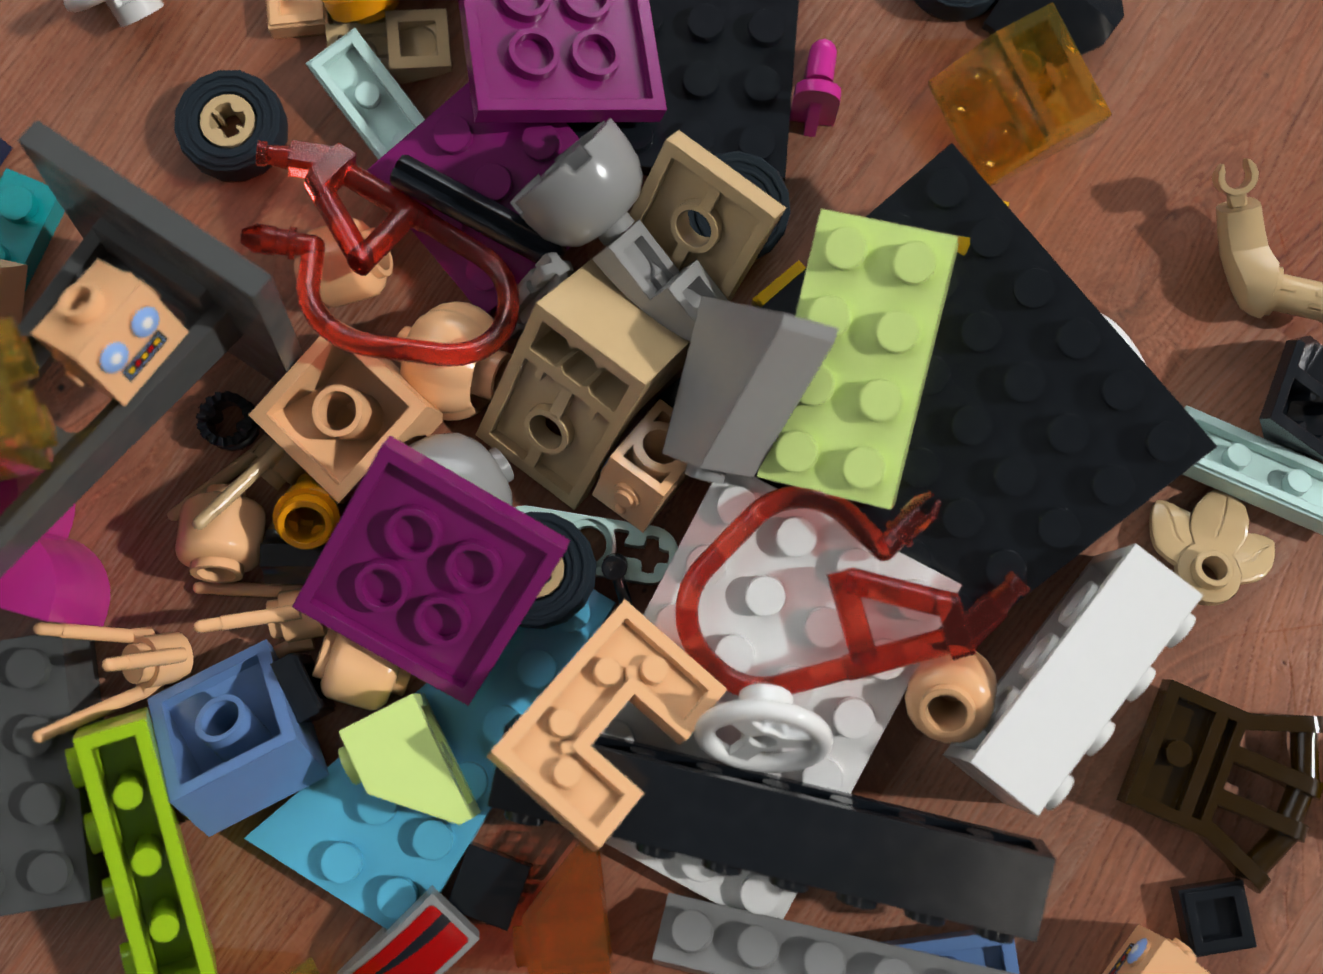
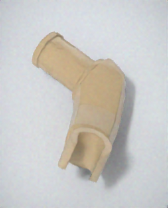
(1248, 261)

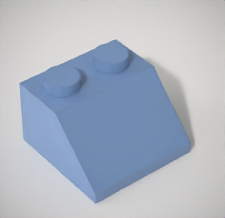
(233, 741)

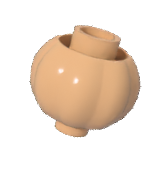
(454, 390)

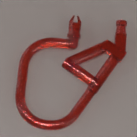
(325, 173)
(958, 633)

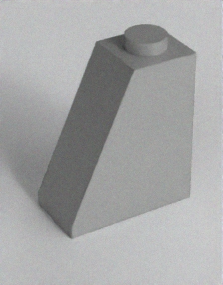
(741, 386)

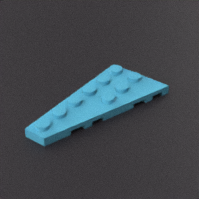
(388, 854)

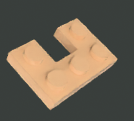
(552, 741)

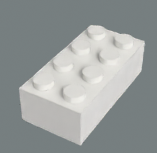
(1076, 677)

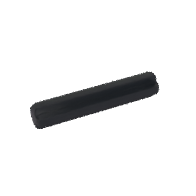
(470, 208)

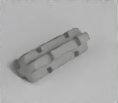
(538, 282)

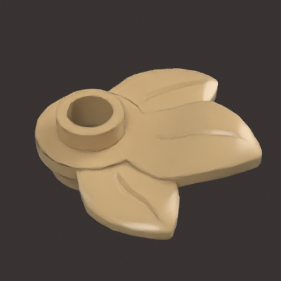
(1214, 537)

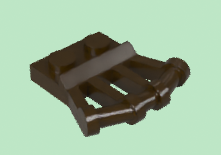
(1186, 763)

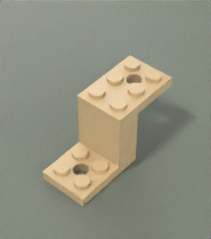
(594, 353)

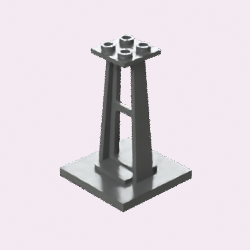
(201, 281)

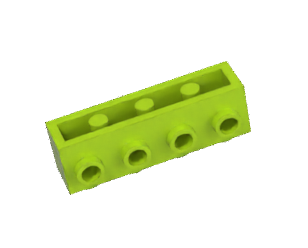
(142, 847)

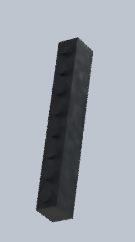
(819, 839)

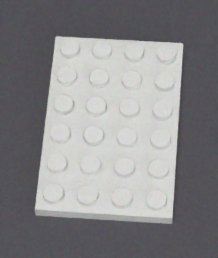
(771, 616)

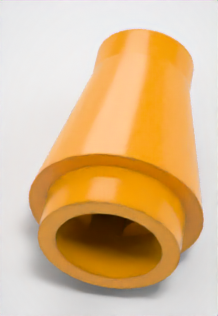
(306, 514)

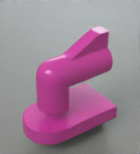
(817, 97)

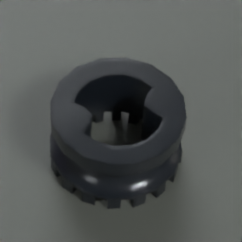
(212, 414)

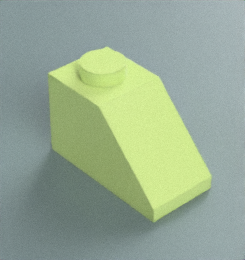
(407, 761)

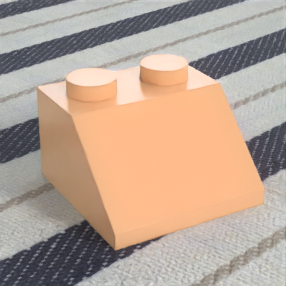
(339, 411)

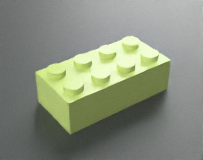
(859, 412)

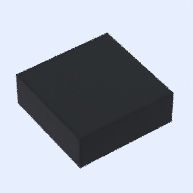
(302, 689)
(489, 885)
(1214, 916)

